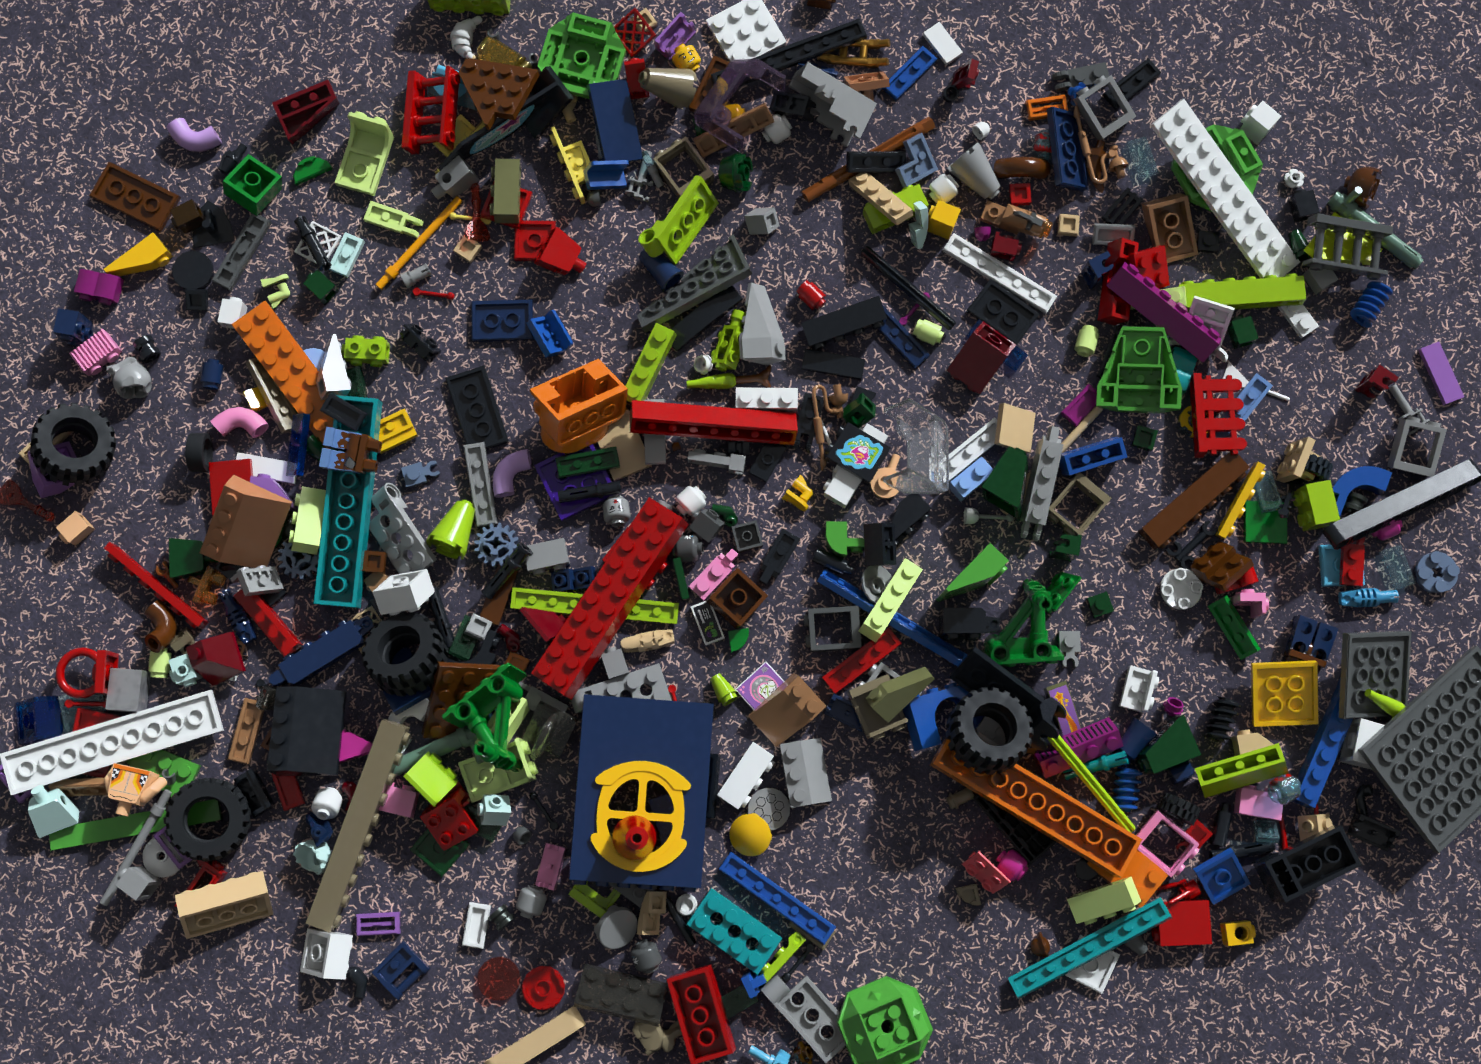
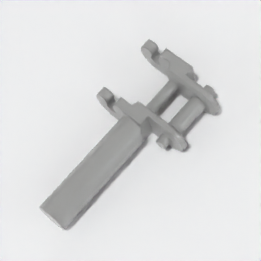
(641, 181)
(1406, 407)

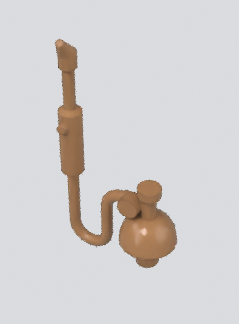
(1116, 165)
(838, 400)

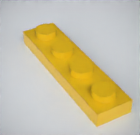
(1245, 493)

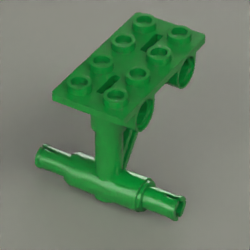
(1033, 647)
(474, 710)

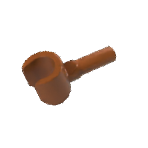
(166, 574)

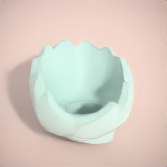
(312, 857)

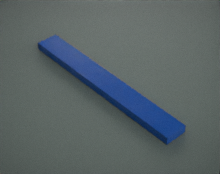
(898, 621)

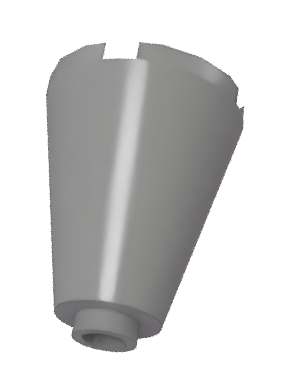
(976, 172)

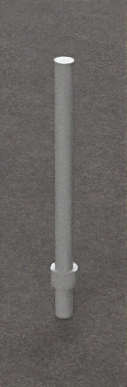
(156, 811)

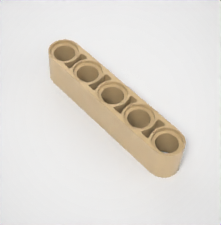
(540, 1039)

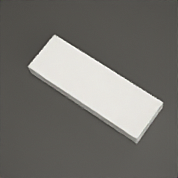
(268, 466)

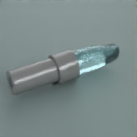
(652, 169)

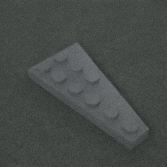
(699, 284)

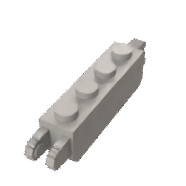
(1041, 483)

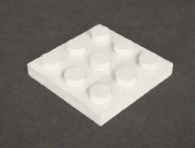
(746, 30)

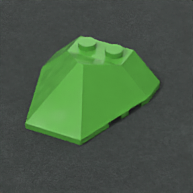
(1140, 374)

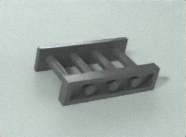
(1359, 230)

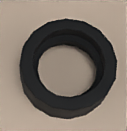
(199, 452)

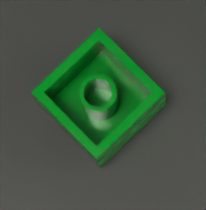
(252, 185)

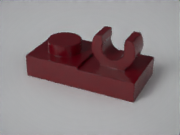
(966, 74)

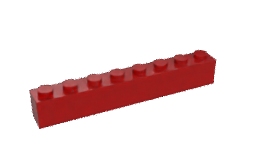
(713, 422)

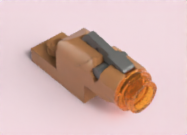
(1016, 220)

